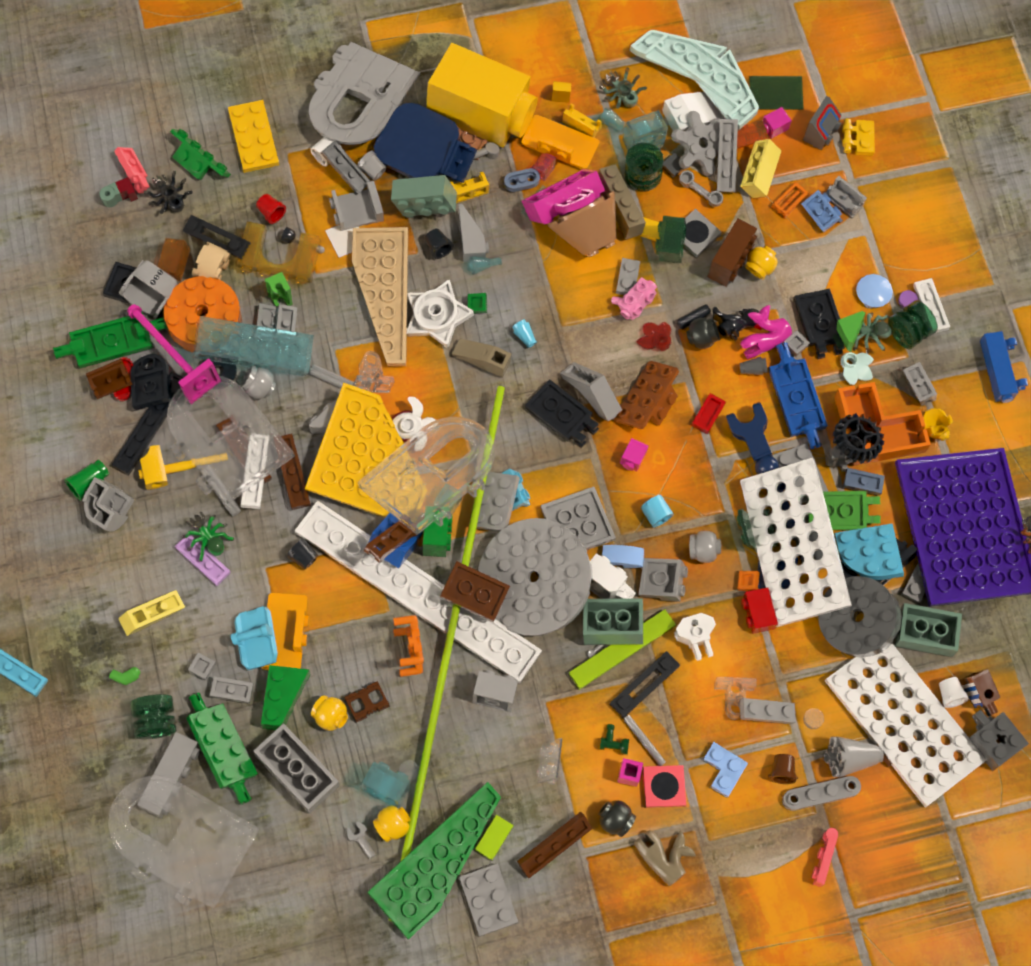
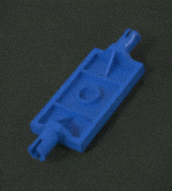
(797, 396)

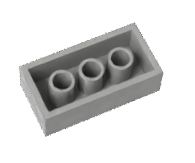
(296, 768)

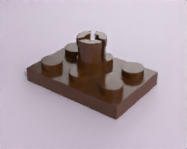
(474, 591)

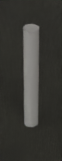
(644, 740)

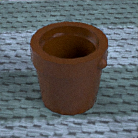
(783, 769)

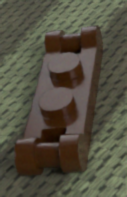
(389, 541)

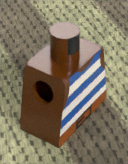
(981, 690)

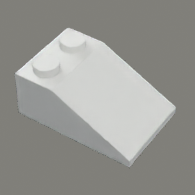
(678, 107)

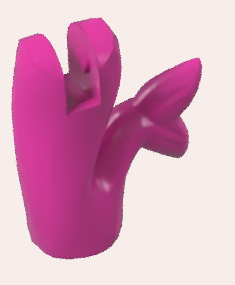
(763, 342)

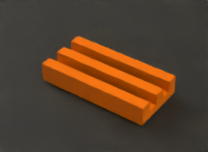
(775, 205)

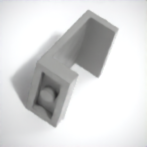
(357, 210)

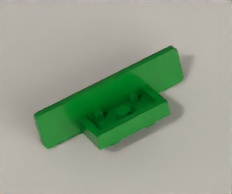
(194, 158)

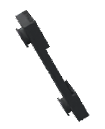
(236, 245)
(625, 703)

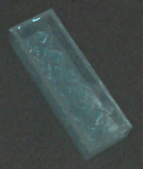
(253, 346)

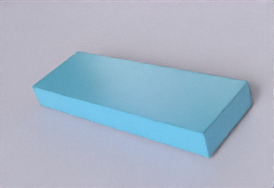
(21, 674)

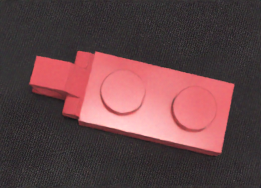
(132, 168)

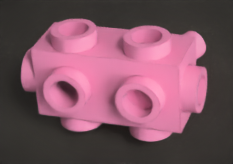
(636, 299)

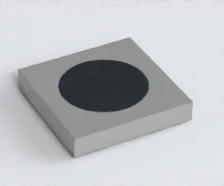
(699, 233)

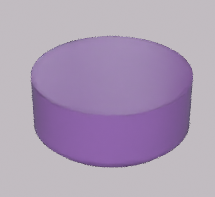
(907, 297)

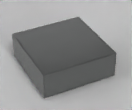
(671, 165)

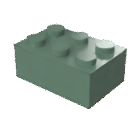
(424, 196)
(613, 621)
(929, 630)

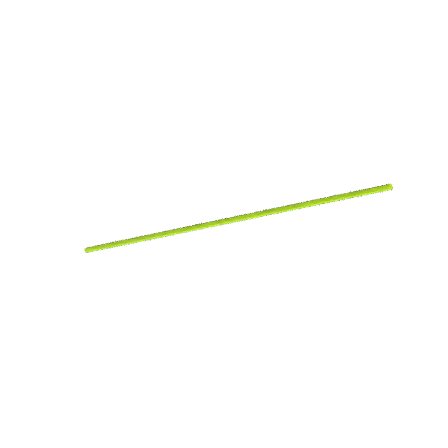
(447, 648)

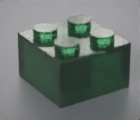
(672, 239)

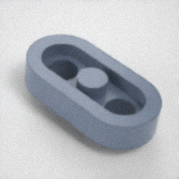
(521, 179)

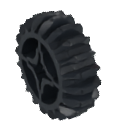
(854, 443)

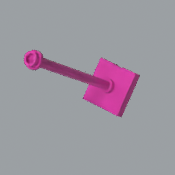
(199, 379)

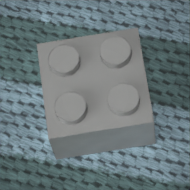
(495, 690)

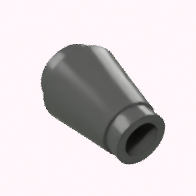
(754, 366)

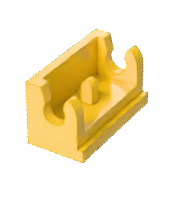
(581, 122)
(471, 188)

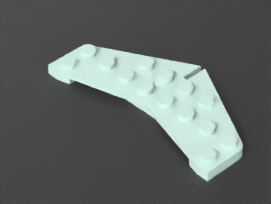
(700, 61)

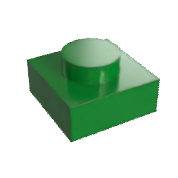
(478, 302)

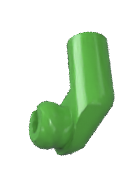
(126, 677)

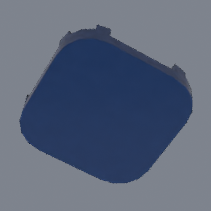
(416, 141)

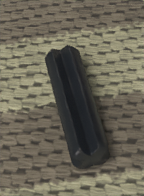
(701, 312)

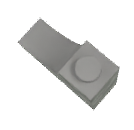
(594, 389)

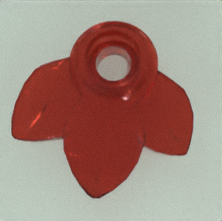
(653, 336)

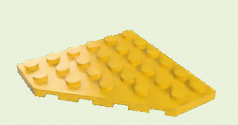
(353, 445)

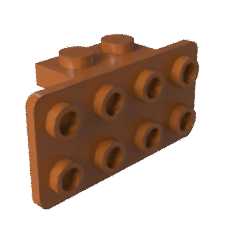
(649, 397)

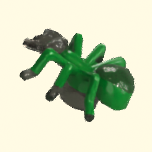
(209, 538)

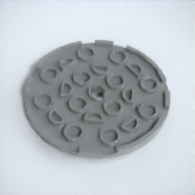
(562, 570)

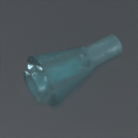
(478, 264)

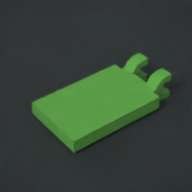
(849, 509)

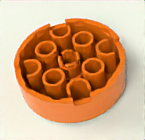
(194, 298)

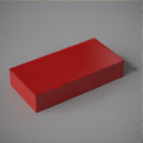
(708, 413)

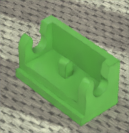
(278, 289)

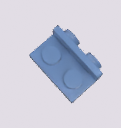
(821, 210)

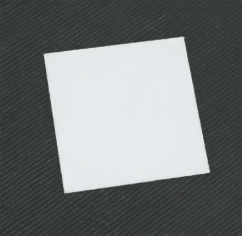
(341, 240)

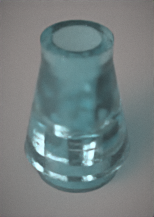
(611, 119)

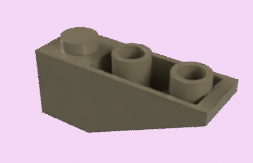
(483, 356)

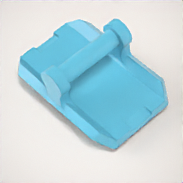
(255, 638)

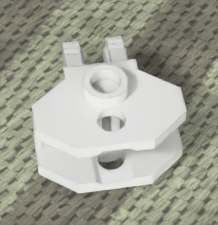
(696, 635)

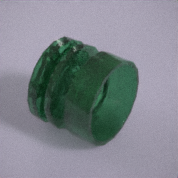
(643, 166)
(912, 324)
(153, 716)

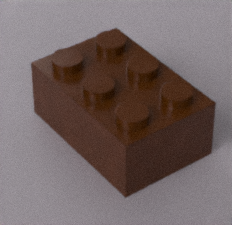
(733, 253)

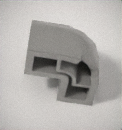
(106, 504)

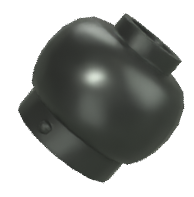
(703, 333)
(616, 817)

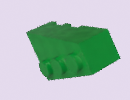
(281, 694)

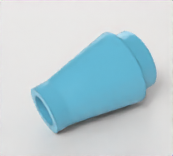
(524, 333)

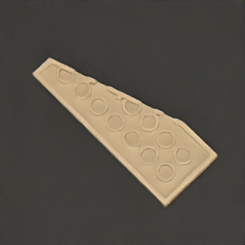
(382, 272)

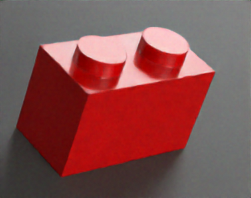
(759, 610)

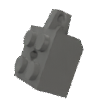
(992, 729)

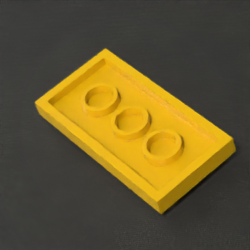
(253, 136)

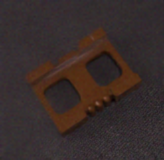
(369, 706)

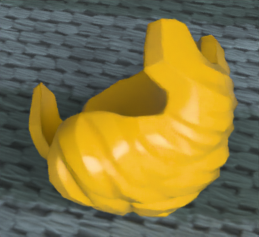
(937, 424)

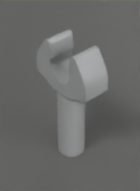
(360, 838)

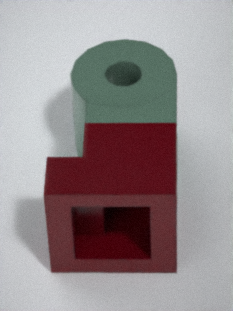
(117, 192)

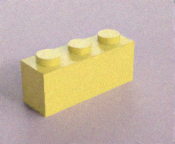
(760, 168)

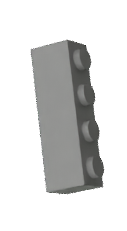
(174, 765)

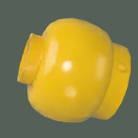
(761, 261)
(329, 713)
(392, 823)

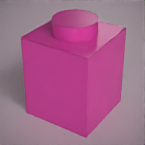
(776, 122)
(634, 455)
(630, 772)

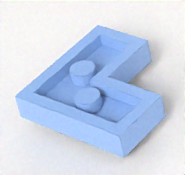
(730, 768)

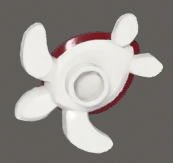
(410, 422)

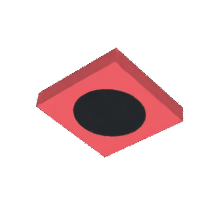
(664, 786)

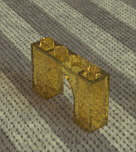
(299, 268)

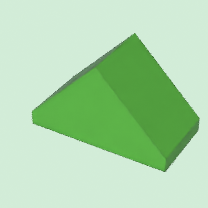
(849, 328)

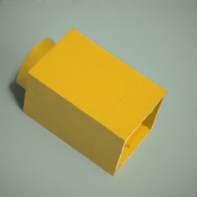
(481, 95)

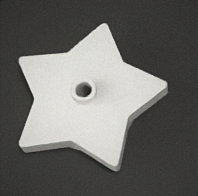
(437, 313)

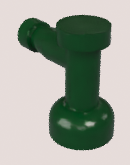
(608, 742)

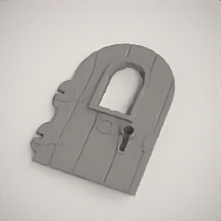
(363, 76)

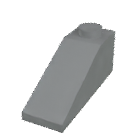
(471, 236)

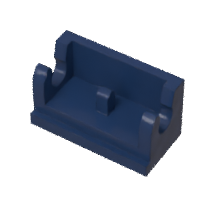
(458, 161)

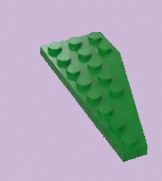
(424, 878)

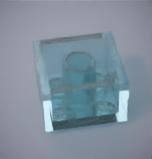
(646, 129)
(386, 784)

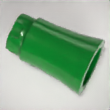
(80, 481)

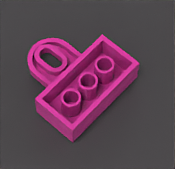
(564, 196)

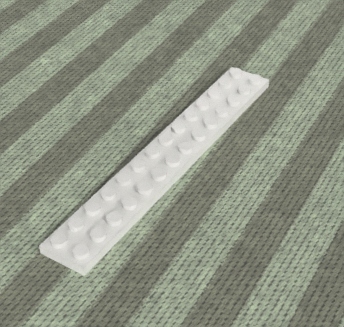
(417, 592)

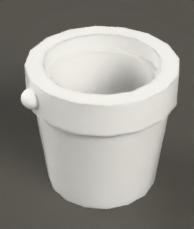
(952, 692)

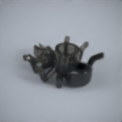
(168, 194)

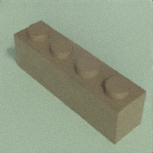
(627, 213)

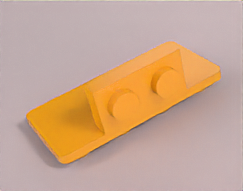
(560, 142)
(289, 625)

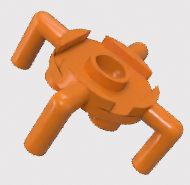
(414, 646)

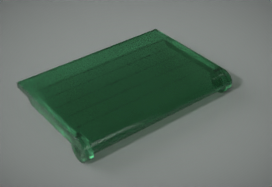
(777, 92)

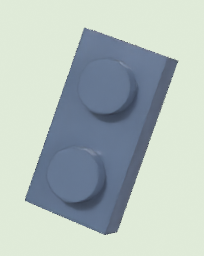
(863, 481)

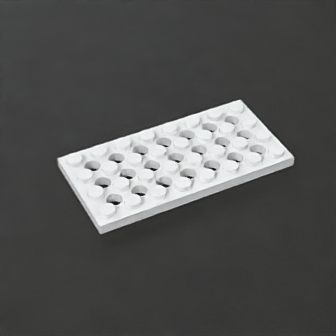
(826, 542)
(904, 733)

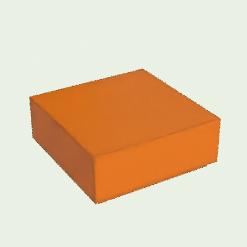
(748, 580)

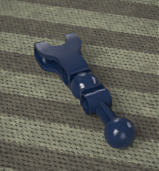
(754, 436)

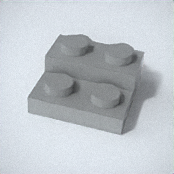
(663, 579)

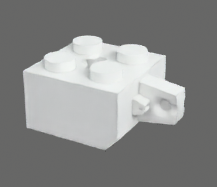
(609, 581)

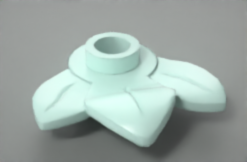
(859, 369)

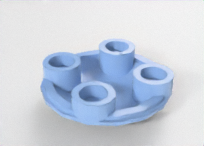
(874, 291)

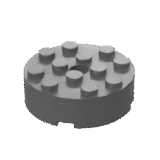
(877, 627)

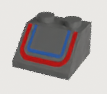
(823, 124)

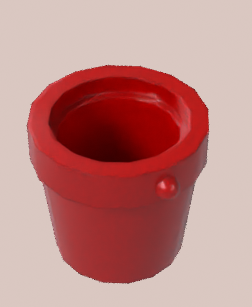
(271, 208)

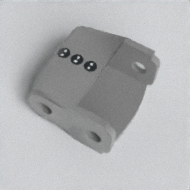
(148, 288)

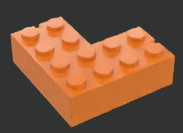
(899, 429)

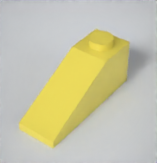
(151, 612)

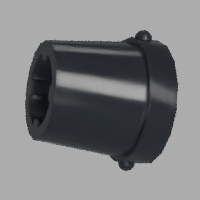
(438, 243)
(302, 554)

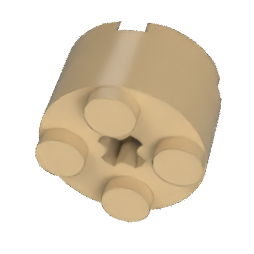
(211, 261)

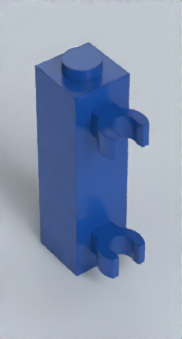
(999, 366)

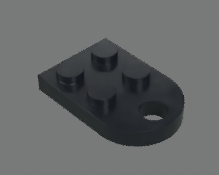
(150, 383)

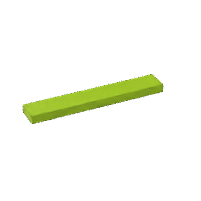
(617, 653)

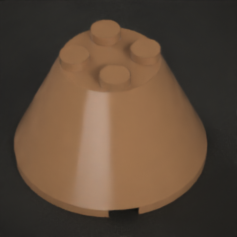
(589, 226)

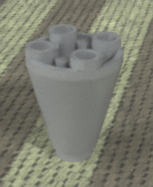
(850, 756)

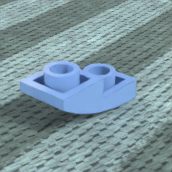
(624, 555)

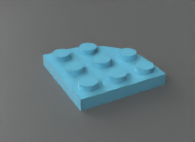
(871, 552)

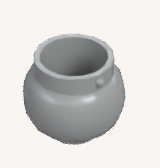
(258, 382)
(704, 546)

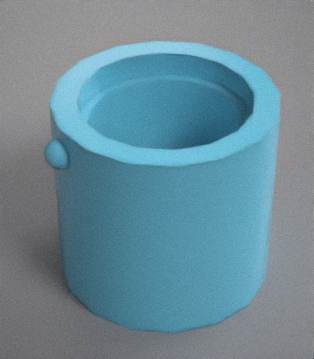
(657, 511)

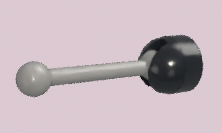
(289, 236)

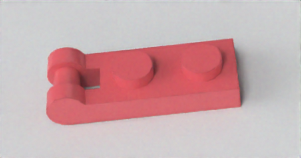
(825, 855)

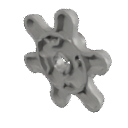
(690, 141)

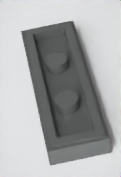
(345, 167)

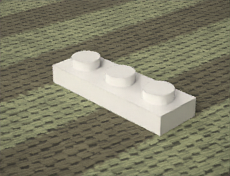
(928, 295)

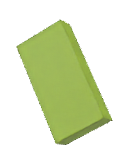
(494, 837)

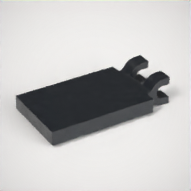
(820, 321)
(562, 413)

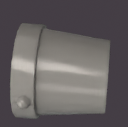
(371, 165)

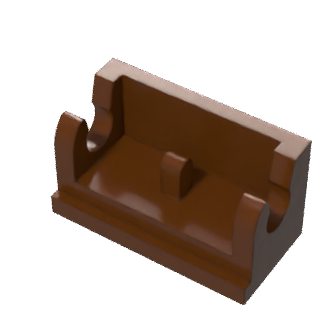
(109, 378)

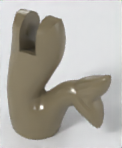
(655, 857)

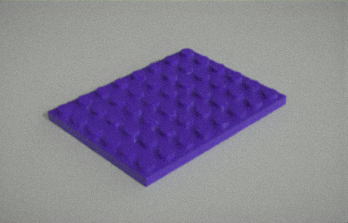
(965, 526)

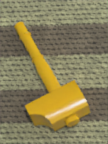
(155, 471)

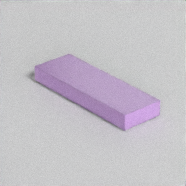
(210, 566)

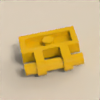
(864, 137)

